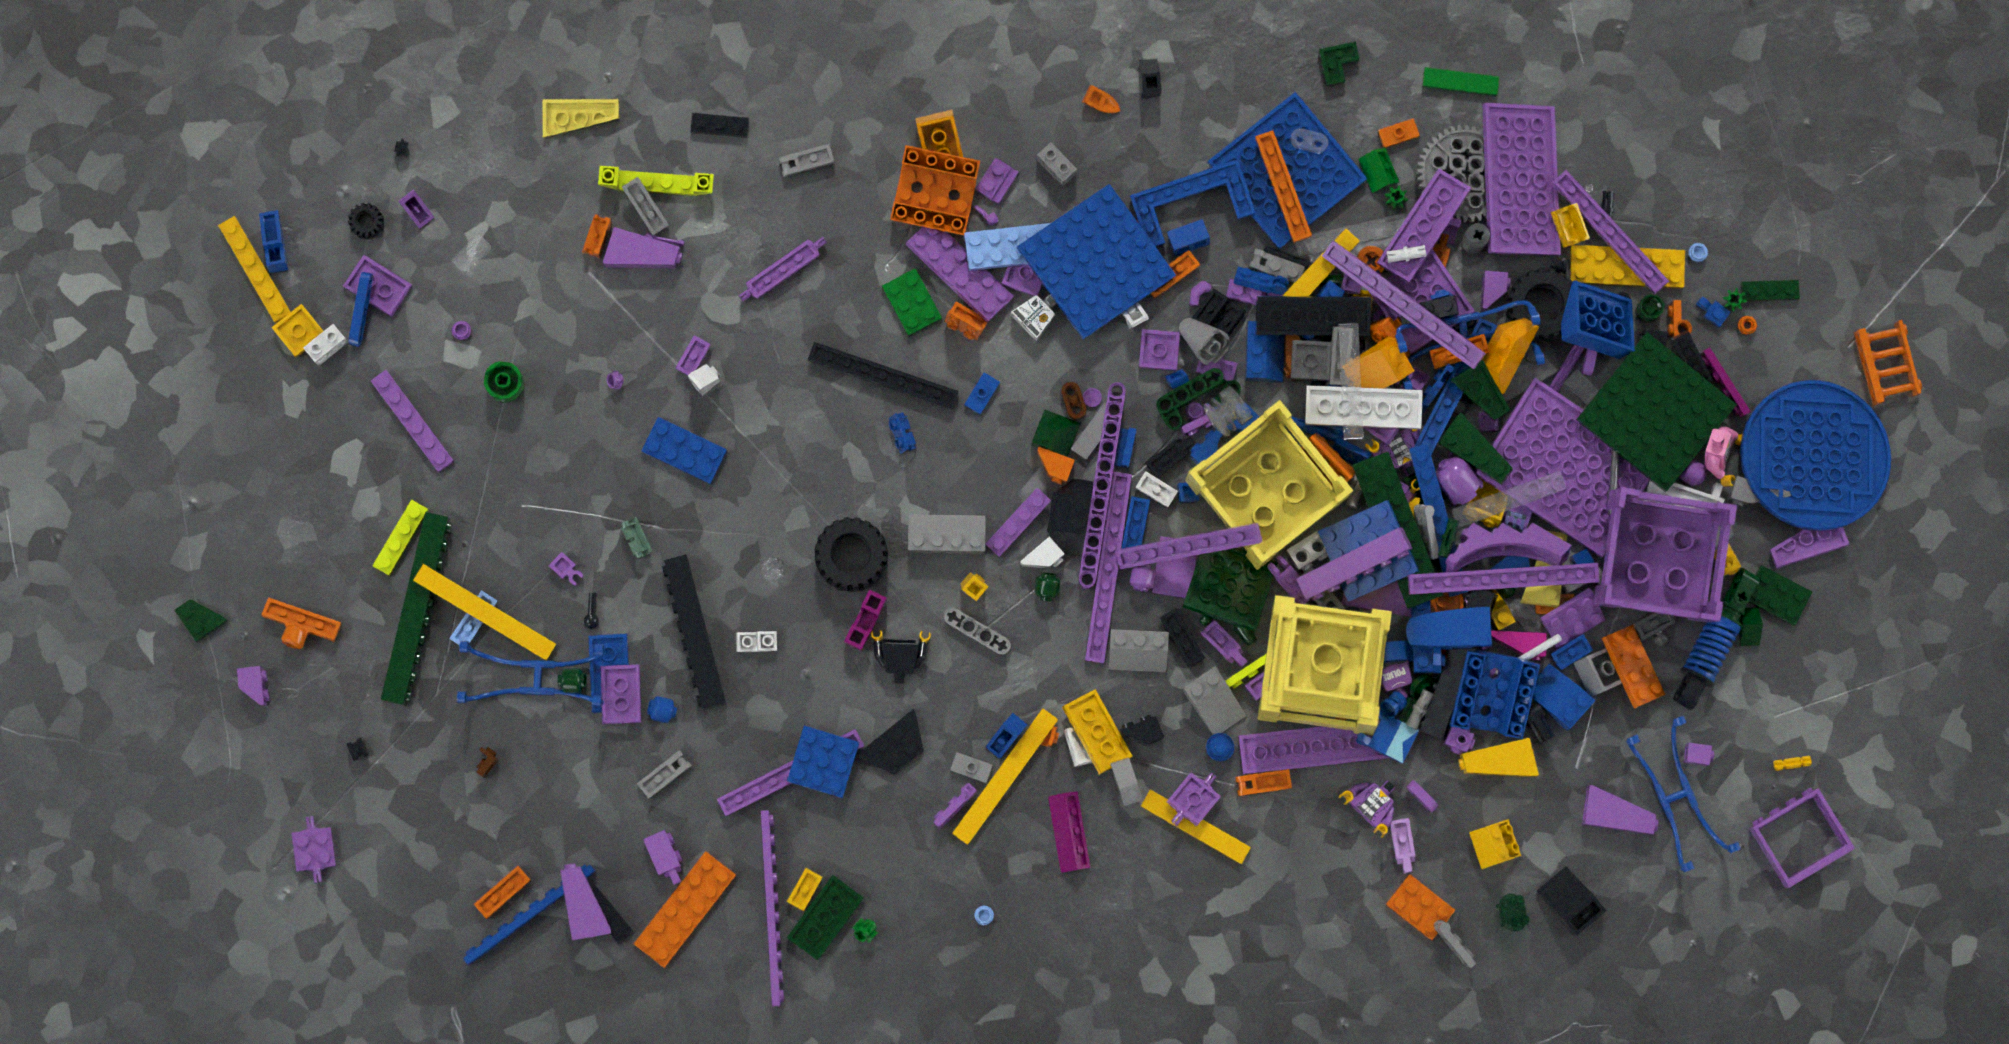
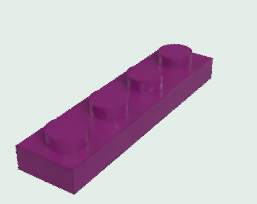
(1720, 376)

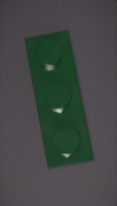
(1770, 290)

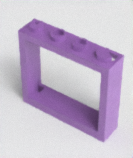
(1791, 804)

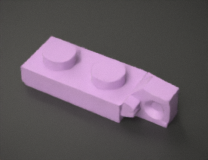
(1403, 843)

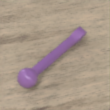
(677, 242)

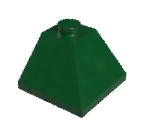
(1055, 433)

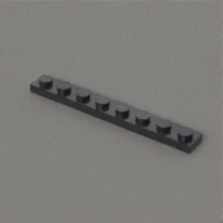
(883, 375)

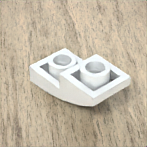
(756, 641)

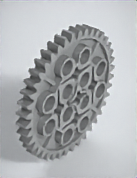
(1443, 150)

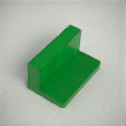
(1378, 169)

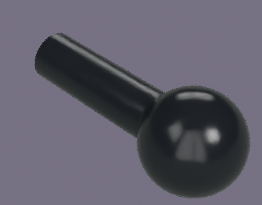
(591, 620)

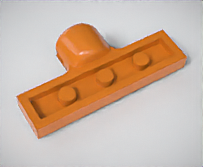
(299, 623)

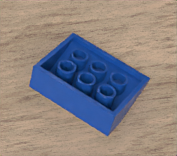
(1598, 320)

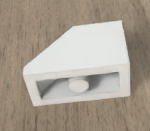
(704, 378)
(1044, 555)

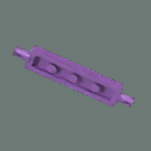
(782, 269)

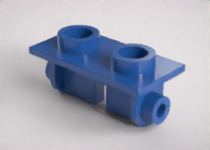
(903, 441)

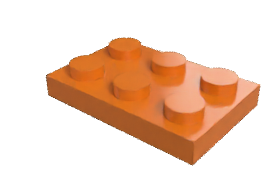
(1419, 906)

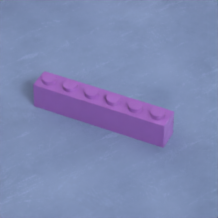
(1354, 563)

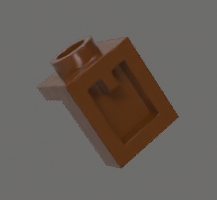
(485, 766)

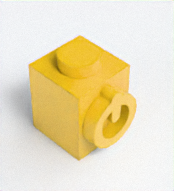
(1732, 563)

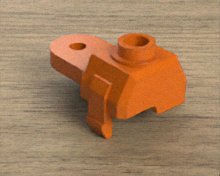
(1385, 327)

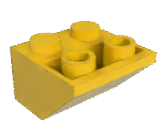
(1495, 844)

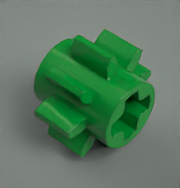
(1391, 201)
(1735, 294)
(865, 930)

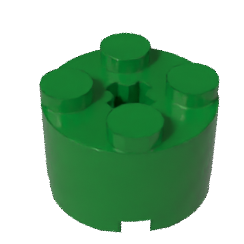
(494, 386)

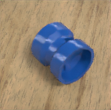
(1394, 704)

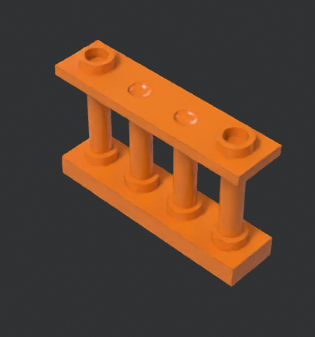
(1873, 375)

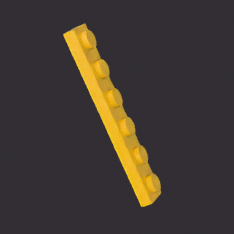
(254, 269)

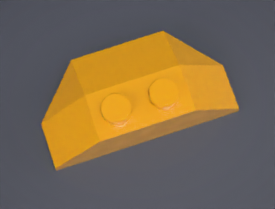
(1508, 349)

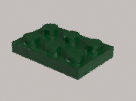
(1779, 596)

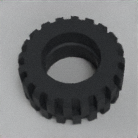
(1540, 279)
(851, 528)

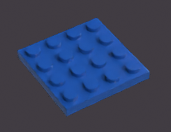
(1358, 531)

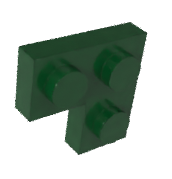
(1332, 60)

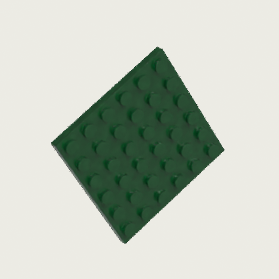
(1656, 412)

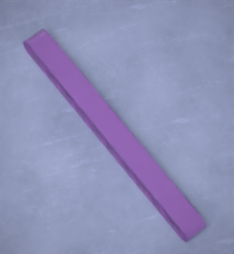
(1100, 475)

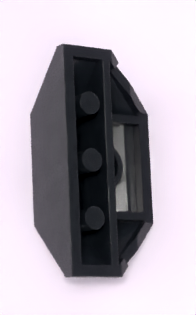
(1070, 516)

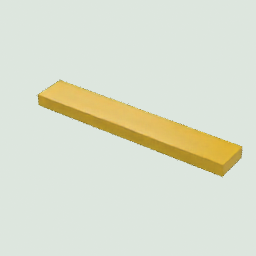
(1320, 268)
(1204, 831)

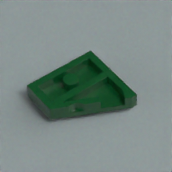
(199, 619)

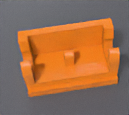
(597, 236)

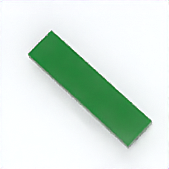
(1460, 81)

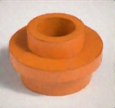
(1747, 319)

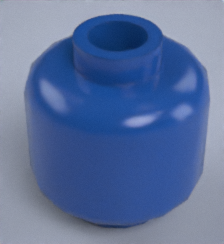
(661, 709)

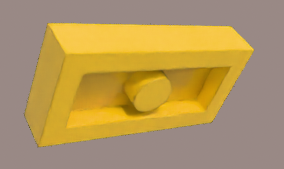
(804, 889)

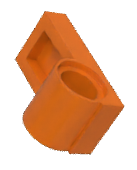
(1674, 313)

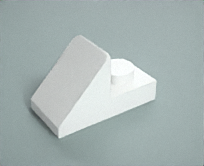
(1135, 315)

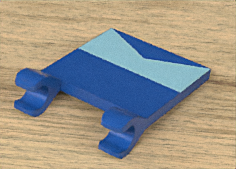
(1391, 738)

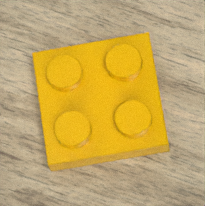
(297, 330)

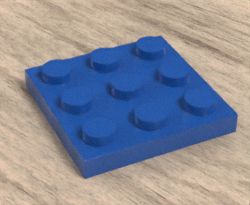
(823, 761)

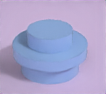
(1698, 252)
(984, 915)

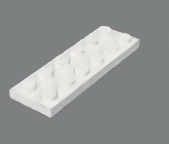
(1379, 407)

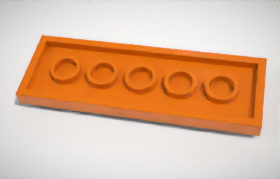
(685, 909)

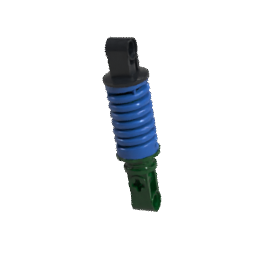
(1715, 641)

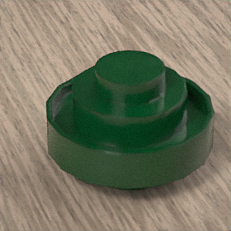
(1419, 683)

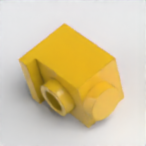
(974, 586)

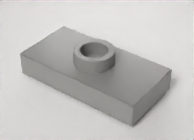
(971, 767)

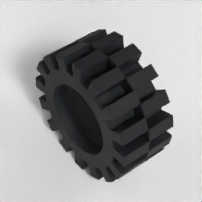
(358, 212)

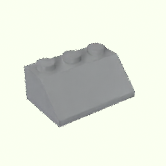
(1138, 650)

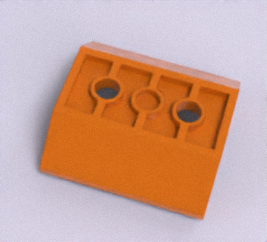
(938, 175)

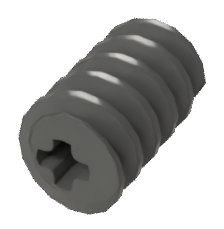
(1475, 238)

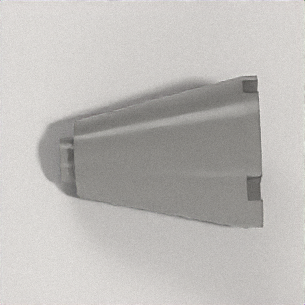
(1204, 340)

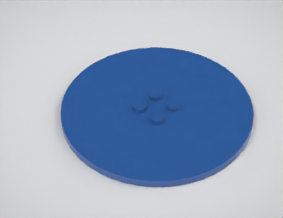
(1819, 448)

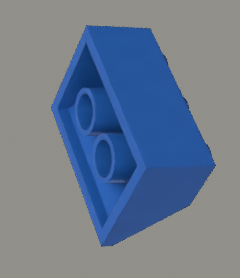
(1263, 356)

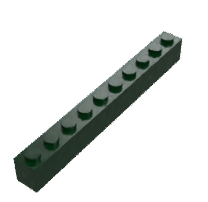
(415, 612)

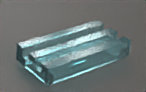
(1516, 516)

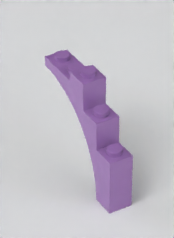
(1505, 541)

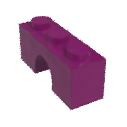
(865, 620)

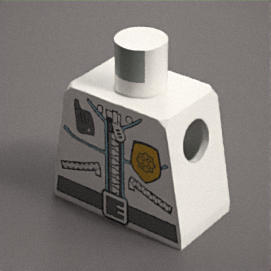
(1035, 315)

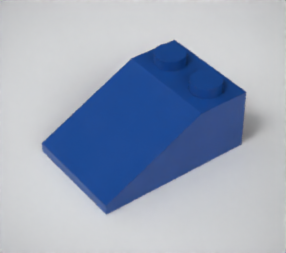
(1561, 697)

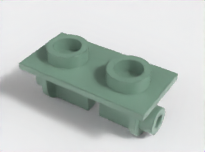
(639, 544)

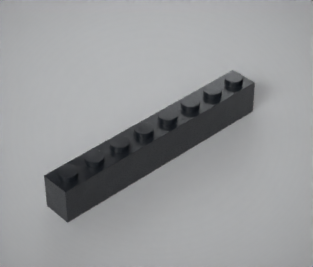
(694, 631)
(1446, 688)

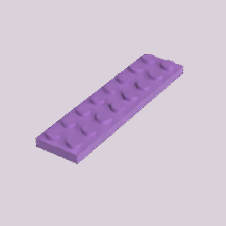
(1302, 749)

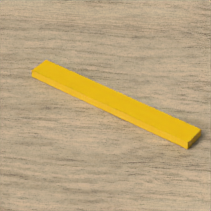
(484, 612)
(1005, 776)

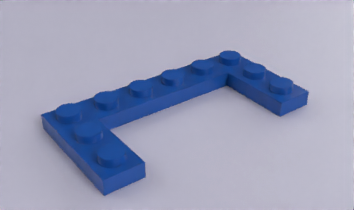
(1227, 173)

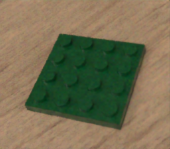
(1229, 588)

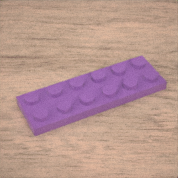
(1426, 222)
(950, 263)

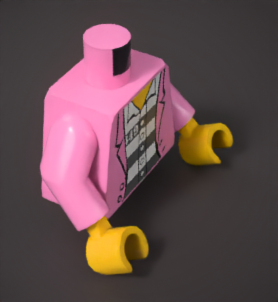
(1718, 452)

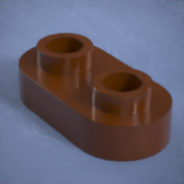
(1073, 401)

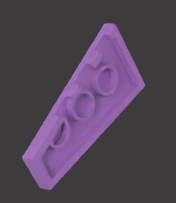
(1808, 545)

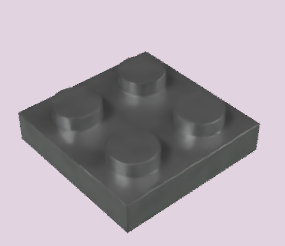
(1310, 360)

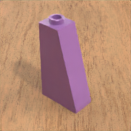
(639, 251)
(1612, 812)
(583, 909)

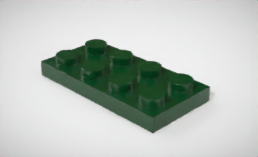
(825, 917)

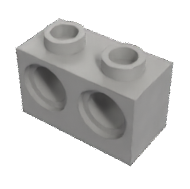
(1056, 164)

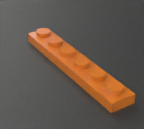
(1283, 186)

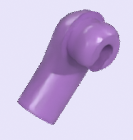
(1196, 291)

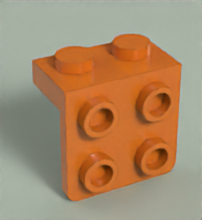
(965, 321)

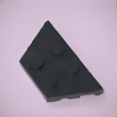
(895, 746)

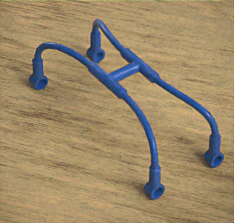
(1461, 320)
(597, 700)
(1686, 791)

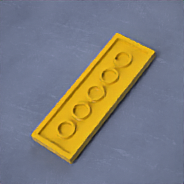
(1604, 267)

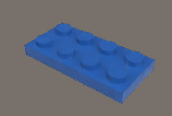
(684, 450)

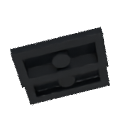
(1219, 312)

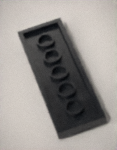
(1310, 314)

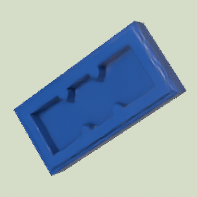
(982, 393)

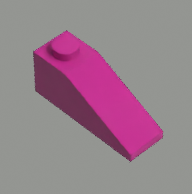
(1520, 641)

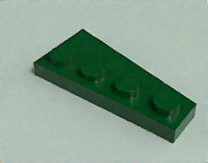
(1471, 446)

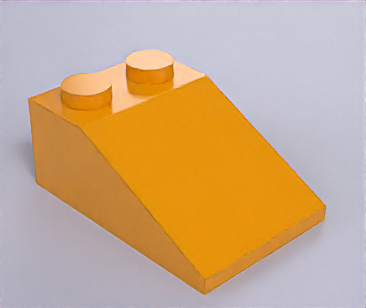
(939, 133)
(1383, 365)

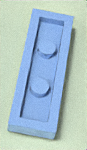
(469, 625)

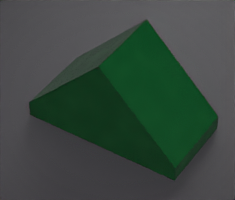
(1752, 627)

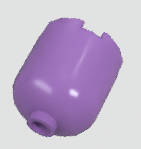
(1458, 480)

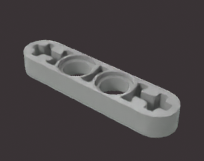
(975, 634)

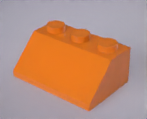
(1332, 458)

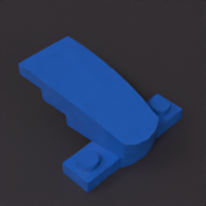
(1446, 631)

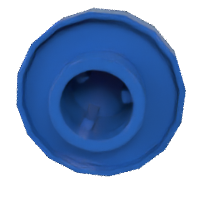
(1220, 747)

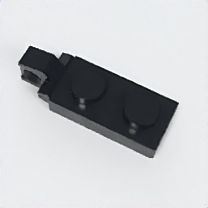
(1169, 456)

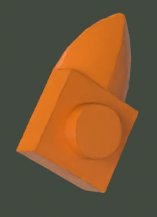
(1100, 100)

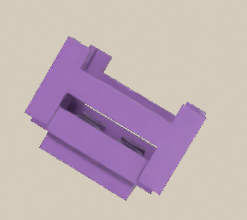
(1664, 555)

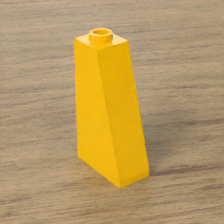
(1501, 760)

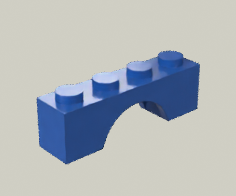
(1210, 445)

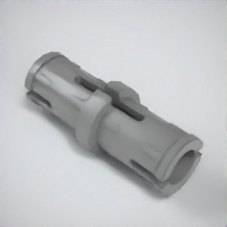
(1419, 709)

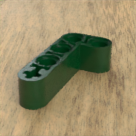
(1192, 395)

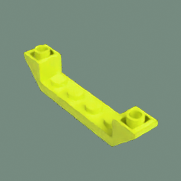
(657, 182)

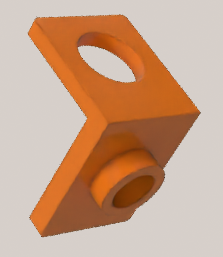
(1051, 738)

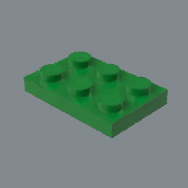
(911, 302)

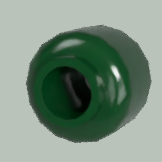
(1047, 586)
(572, 680)

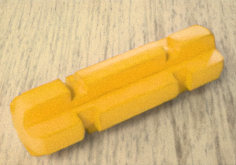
(1791, 763)

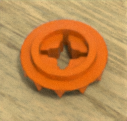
(1372, 252)

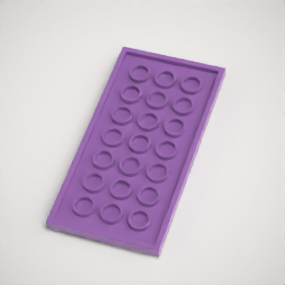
(1518, 179)

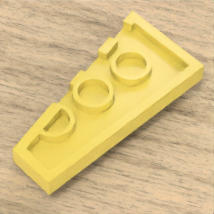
(574, 114)
(1544, 595)

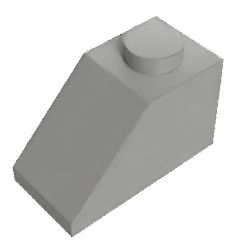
(1126, 781)

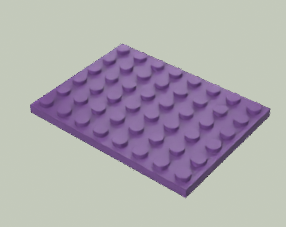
(1547, 438)

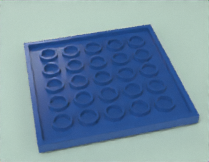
(1317, 177)
(1096, 261)

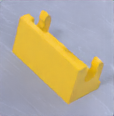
(1570, 225)

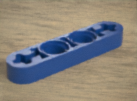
(360, 309)

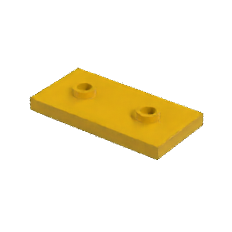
(1096, 731)

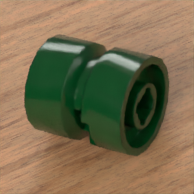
(1649, 308)

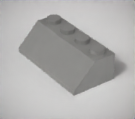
(946, 534)

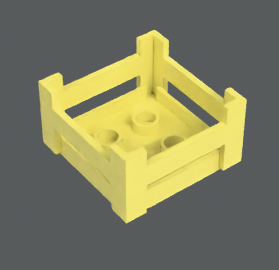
(1269, 483)
(1324, 665)

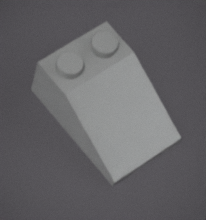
(1597, 672)
(1214, 701)

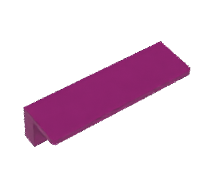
(1069, 832)

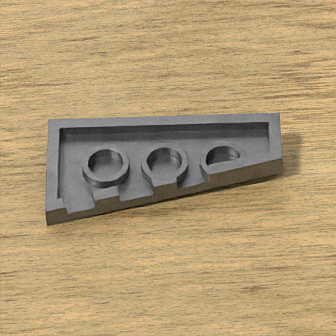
(1526, 372)

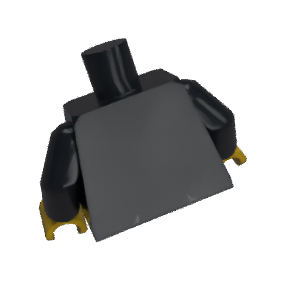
(900, 655)

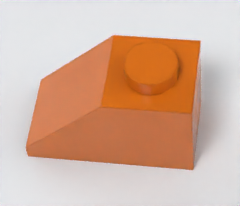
(1056, 465)

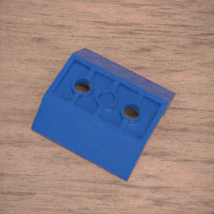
(1507, 694)

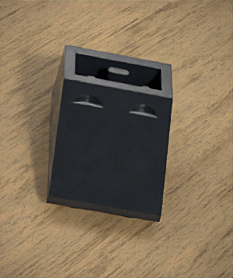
(1571, 901)

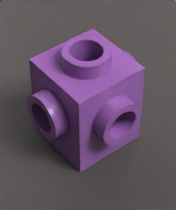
(1453, 742)

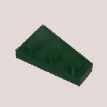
(1482, 390)

